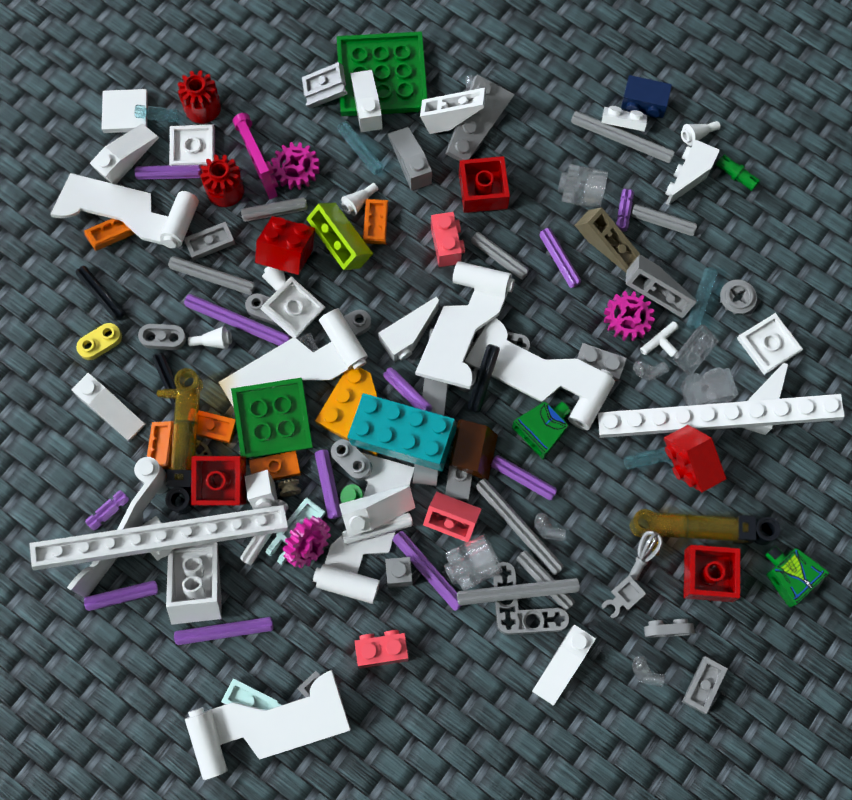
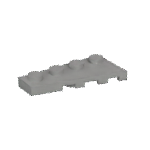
(473, 130)

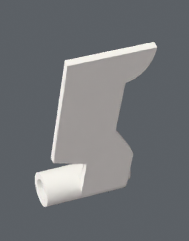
(128, 206)
(458, 324)
(297, 361)
(542, 377)
(154, 482)
(343, 561)
(267, 730)

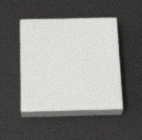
(119, 109)
(192, 144)
(292, 307)
(769, 343)

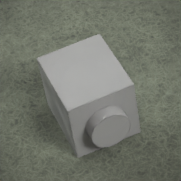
(398, 572)

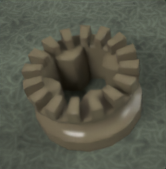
(289, 488)

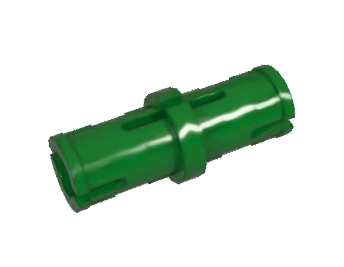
(738, 172)

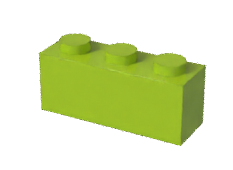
(339, 236)

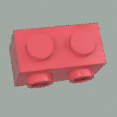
(446, 239)
(452, 516)
(382, 650)

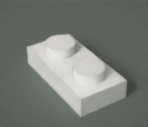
(616, 116)

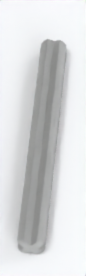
(623, 137)
(519, 526)
(518, 591)

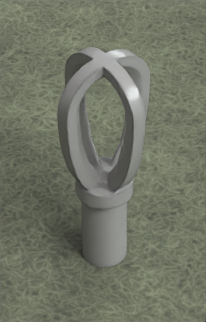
(643, 558)

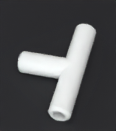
(660, 339)

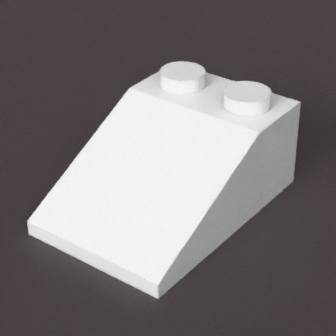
(193, 584)

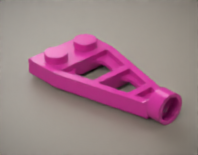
(264, 169)

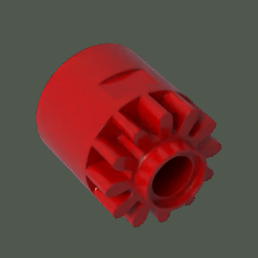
(199, 97)
(222, 181)

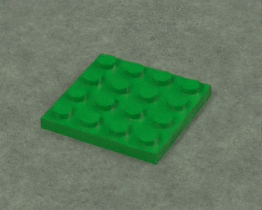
(395, 65)

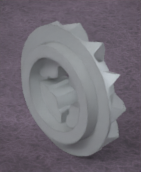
(737, 287)

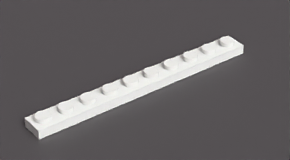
(721, 415)
(157, 537)

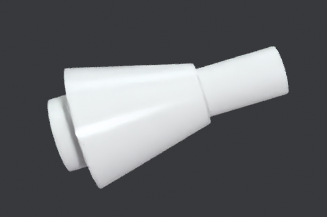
(694, 132)
(353, 202)
(274, 277)
(217, 338)

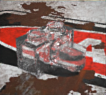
(710, 388)

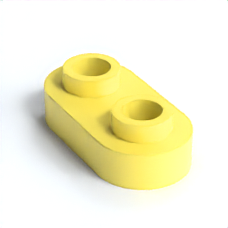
(99, 341)

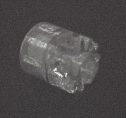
(583, 186)
(472, 563)

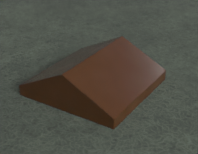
(473, 449)

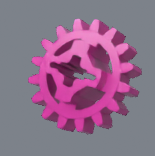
(296, 163)
(626, 325)
(306, 542)

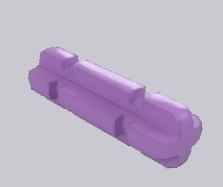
(624, 209)
(107, 510)

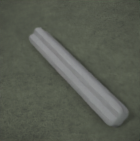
(211, 275)

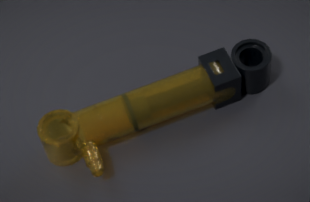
(184, 437)
(738, 529)

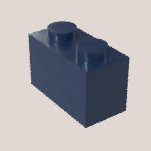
(646, 96)

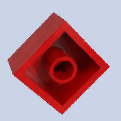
(484, 184)
(285, 245)
(694, 458)
(218, 480)
(712, 573)

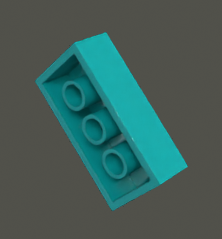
(402, 432)

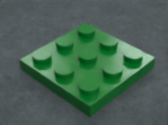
(271, 418)

